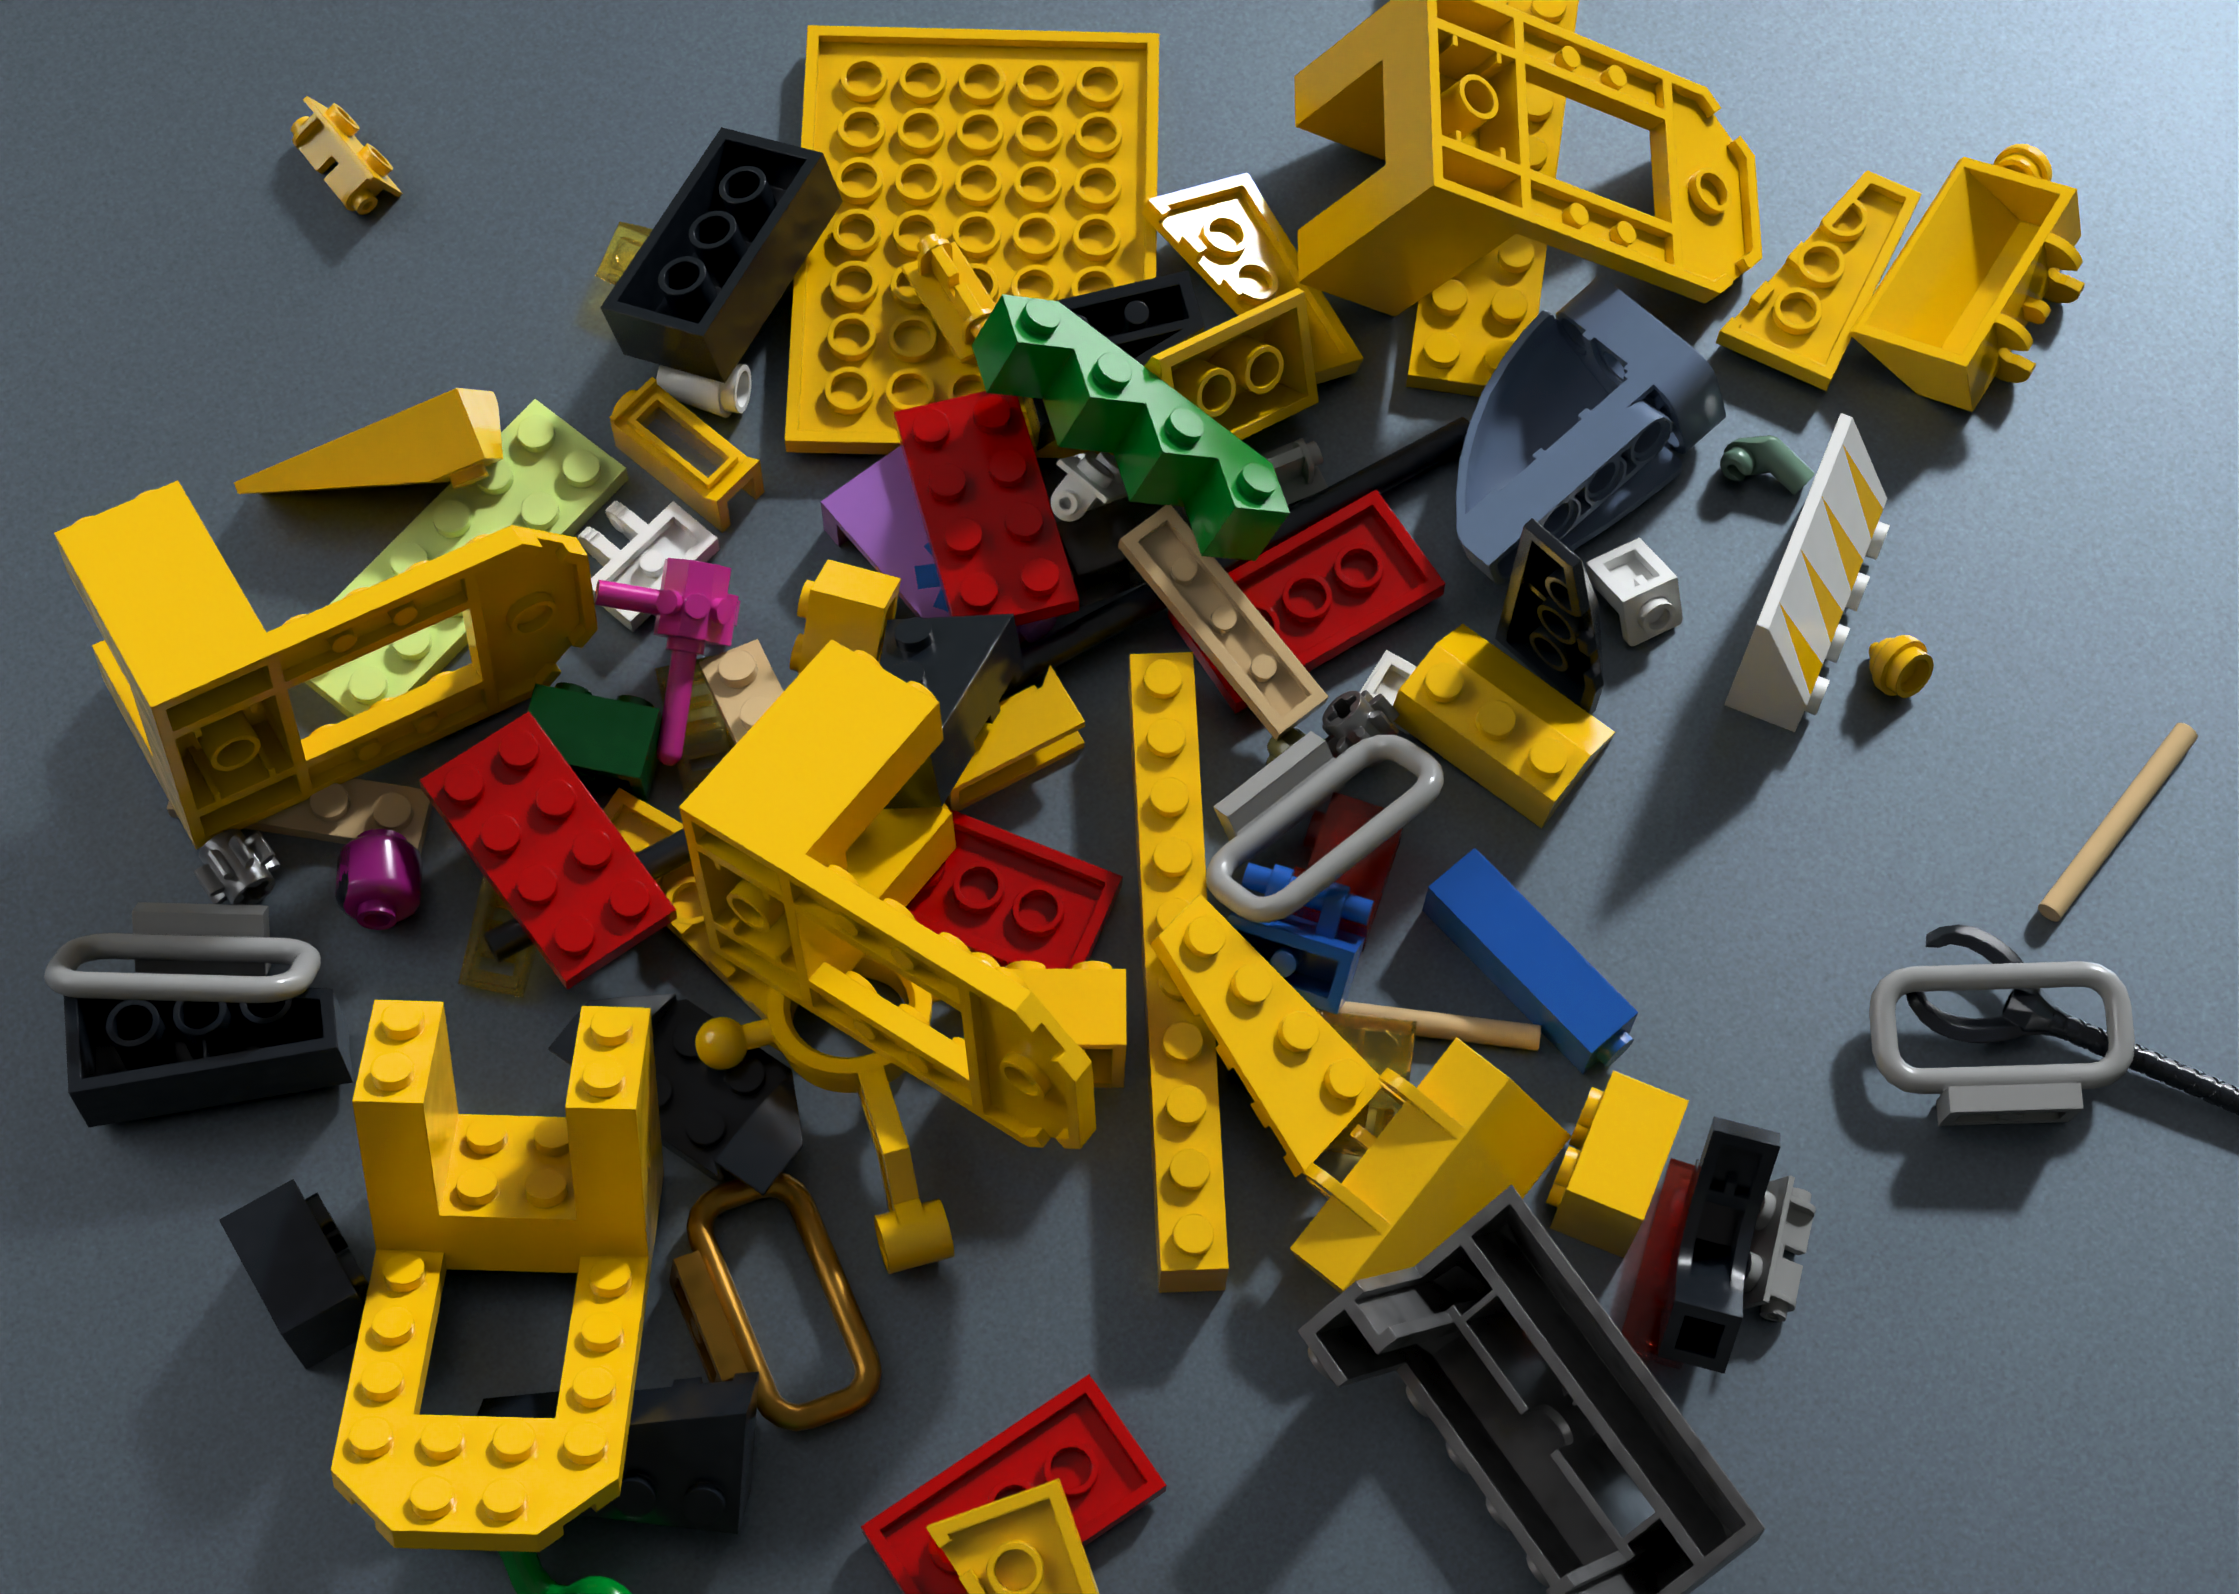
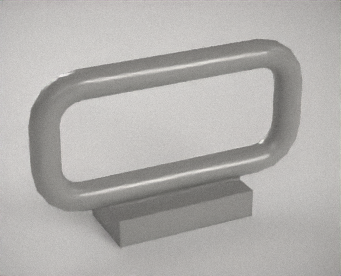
(1292, 790)
(189, 942)
(2003, 1092)

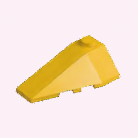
(425, 444)

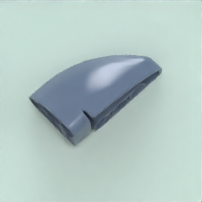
(1579, 426)

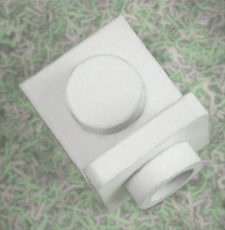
(1638, 589)

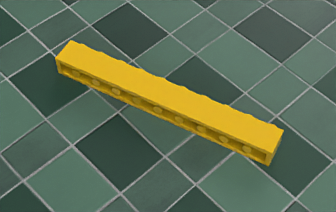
(1178, 1044)

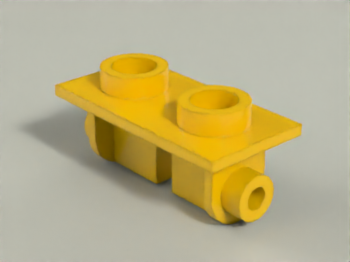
(330, 138)
(950, 292)

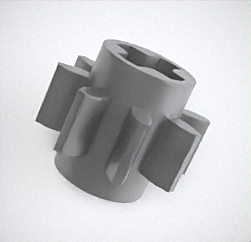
(1355, 718)
(237, 868)

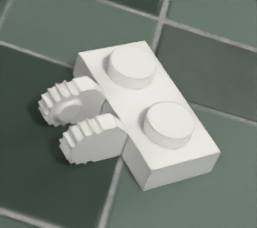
(643, 558)

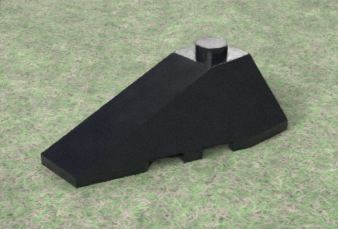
(1553, 617)

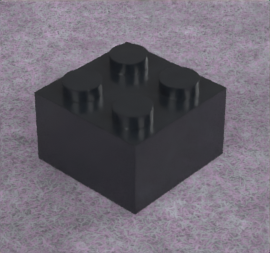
(295, 1266)

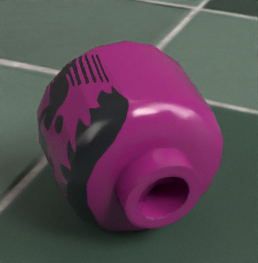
(379, 879)

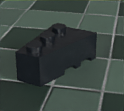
(1135, 317)
(967, 670)

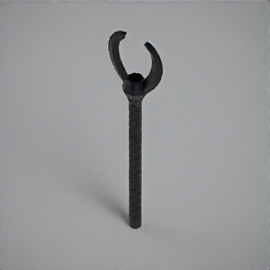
(2034, 1013)

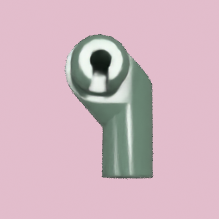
(1762, 456)

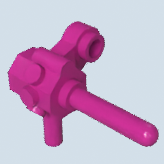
(689, 612)

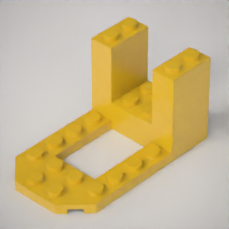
(1446, 109)
(212, 685)
(814, 873)
(498, 1199)

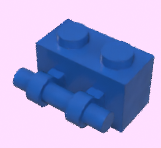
(1308, 954)

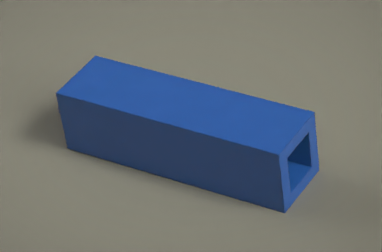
(1531, 962)

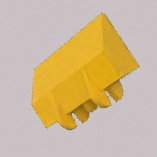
(1974, 283)
(1429, 1170)

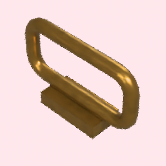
(721, 1323)

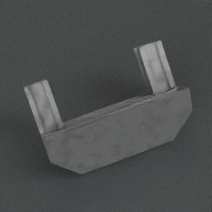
(1543, 1408)

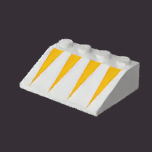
(1814, 586)

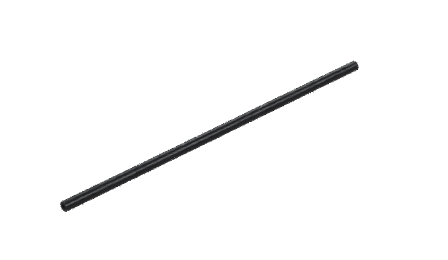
(1113, 618)

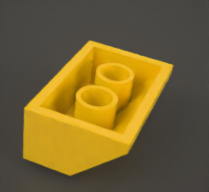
(1247, 367)
(1499, 723)

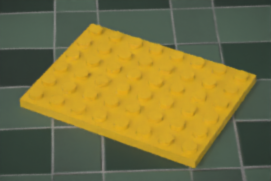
(991, 139)

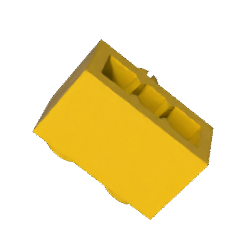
(846, 607)

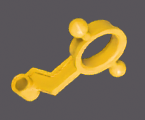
(911, 1230)

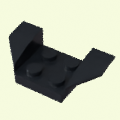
(710, 1117)

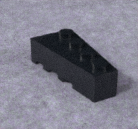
(188, 1055)
(683, 1452)

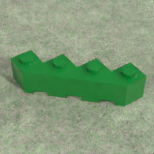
(1117, 406)

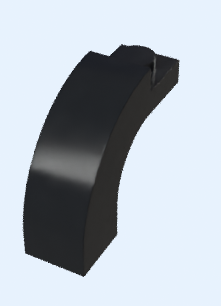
(1713, 1245)

